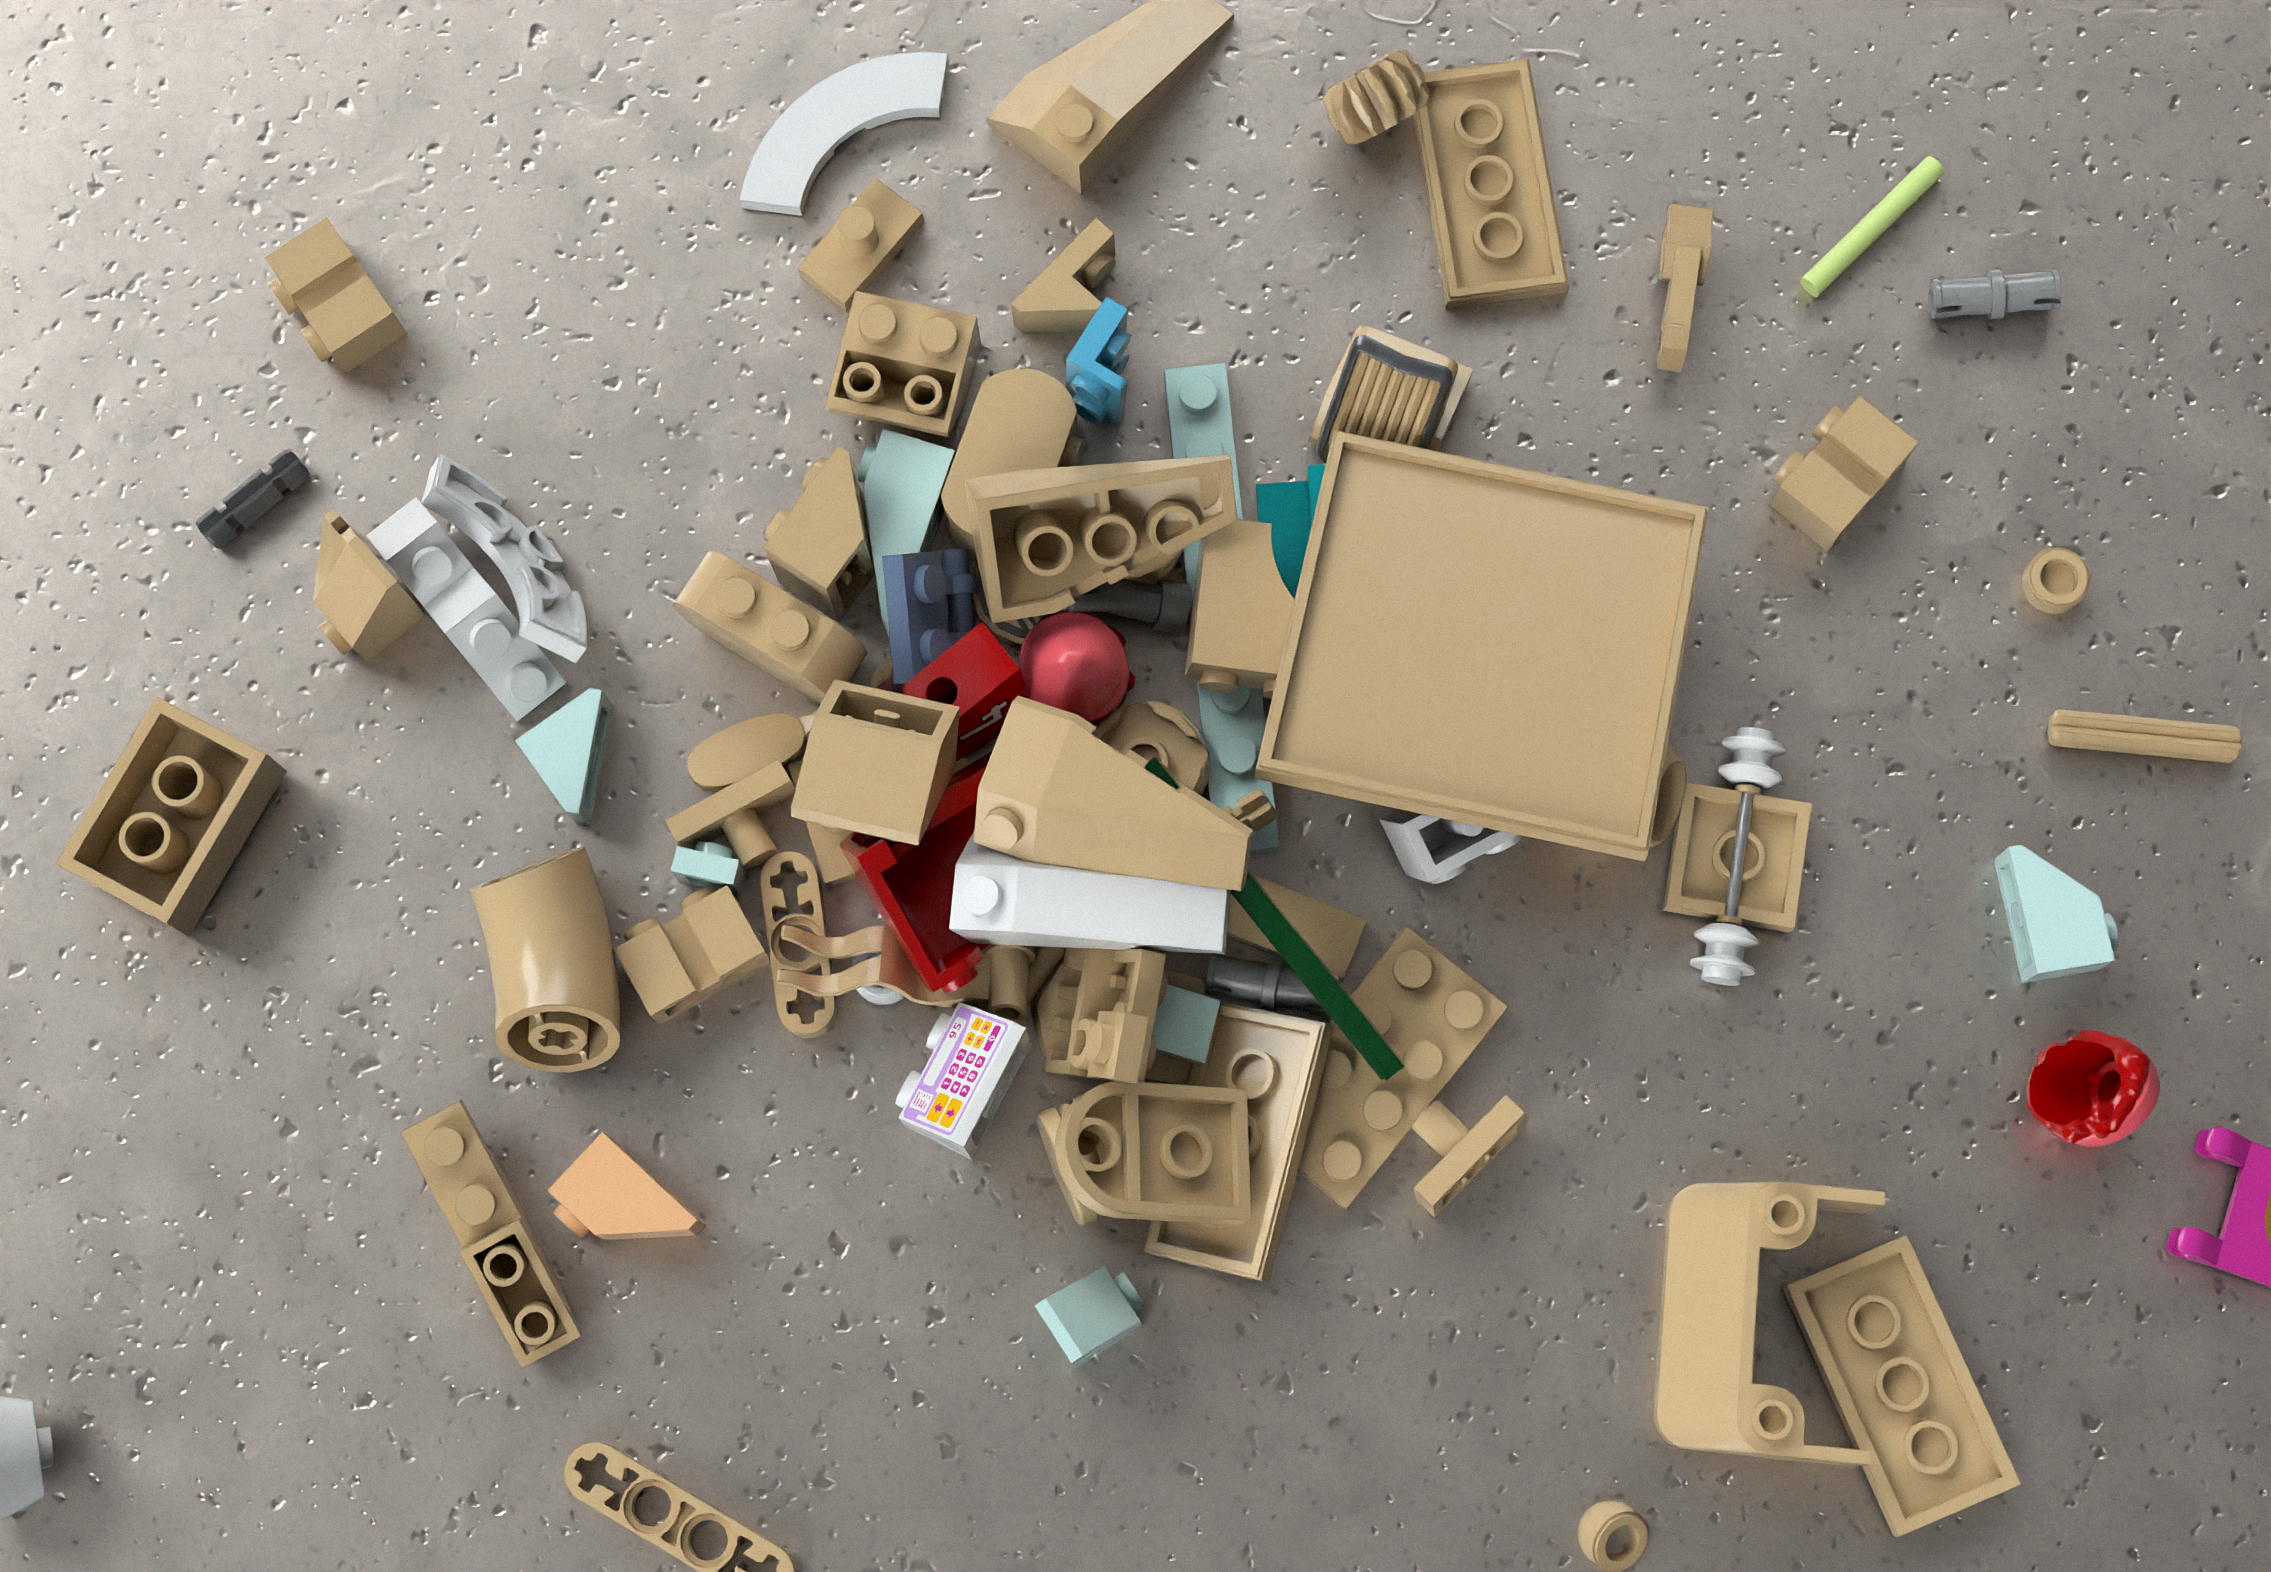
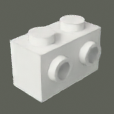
(1439, 847)

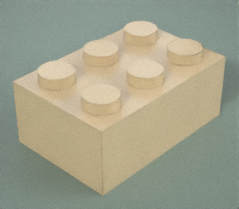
(172, 816)

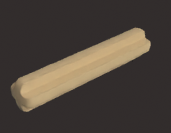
(2144, 736)

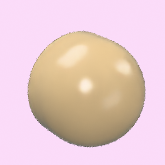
(1598, 1525)

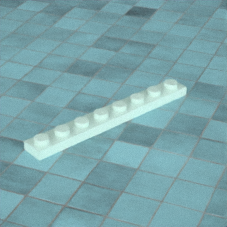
(1235, 720)

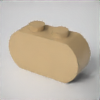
(1015, 425)
(768, 626)

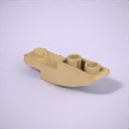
(493, 1233)

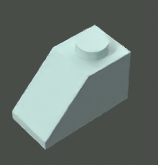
(2052, 918)
(1091, 1314)

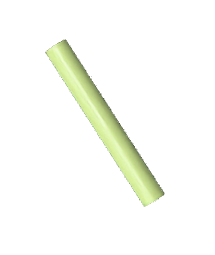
(1872, 226)

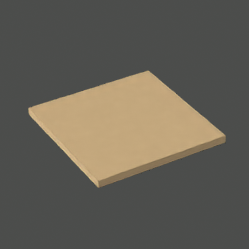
(1485, 645)

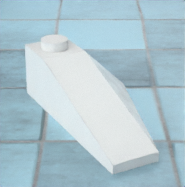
(1037, 904)

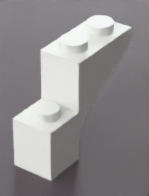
(466, 608)

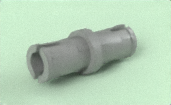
(1995, 294)
(1260, 983)

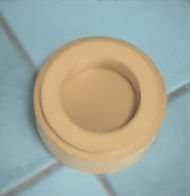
(2055, 580)

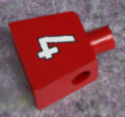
(979, 680)

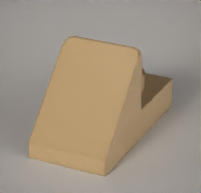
(1058, 295)

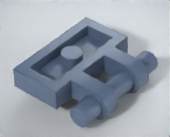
(918, 606)

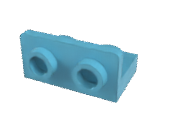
(1097, 363)

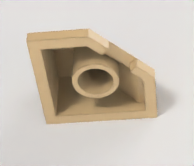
(358, 594)

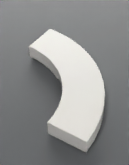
(829, 114)
(529, 562)

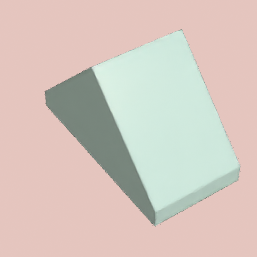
(570, 751)

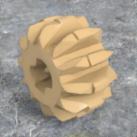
(1376, 97)

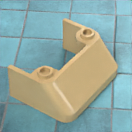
(1711, 1311)

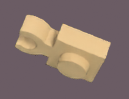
(1113, 1046)

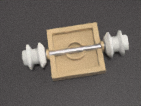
(1738, 857)

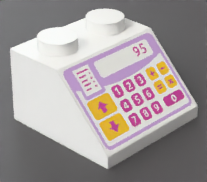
(964, 1078)

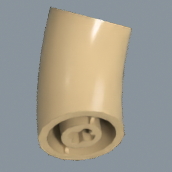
(551, 964)

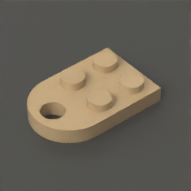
(1166, 1154)

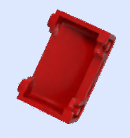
(916, 884)

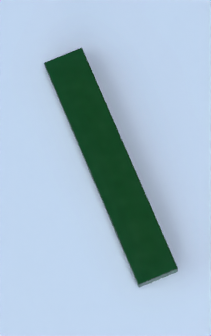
(1308, 965)

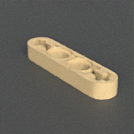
(685, 1513)

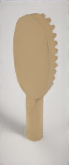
(747, 748)

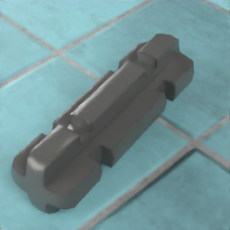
(252, 498)

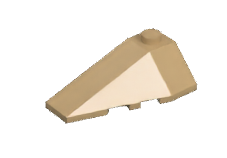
(1101, 91)
(1075, 527)
(1082, 805)

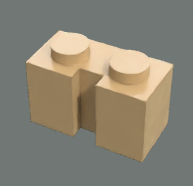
(334, 295)
(1842, 473)
(692, 954)

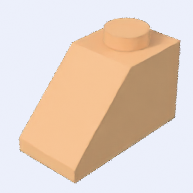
(618, 1197)

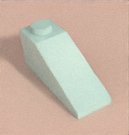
(902, 498)

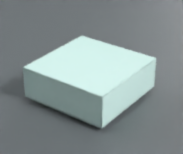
(1185, 1024)

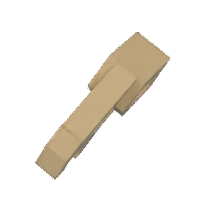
(1684, 264)

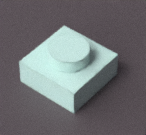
(709, 866)

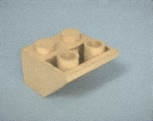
(904, 364)
(824, 540)
(876, 762)

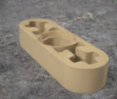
(775, 900)

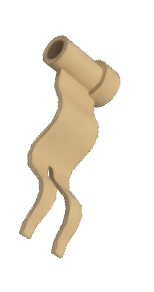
(1000, 977)

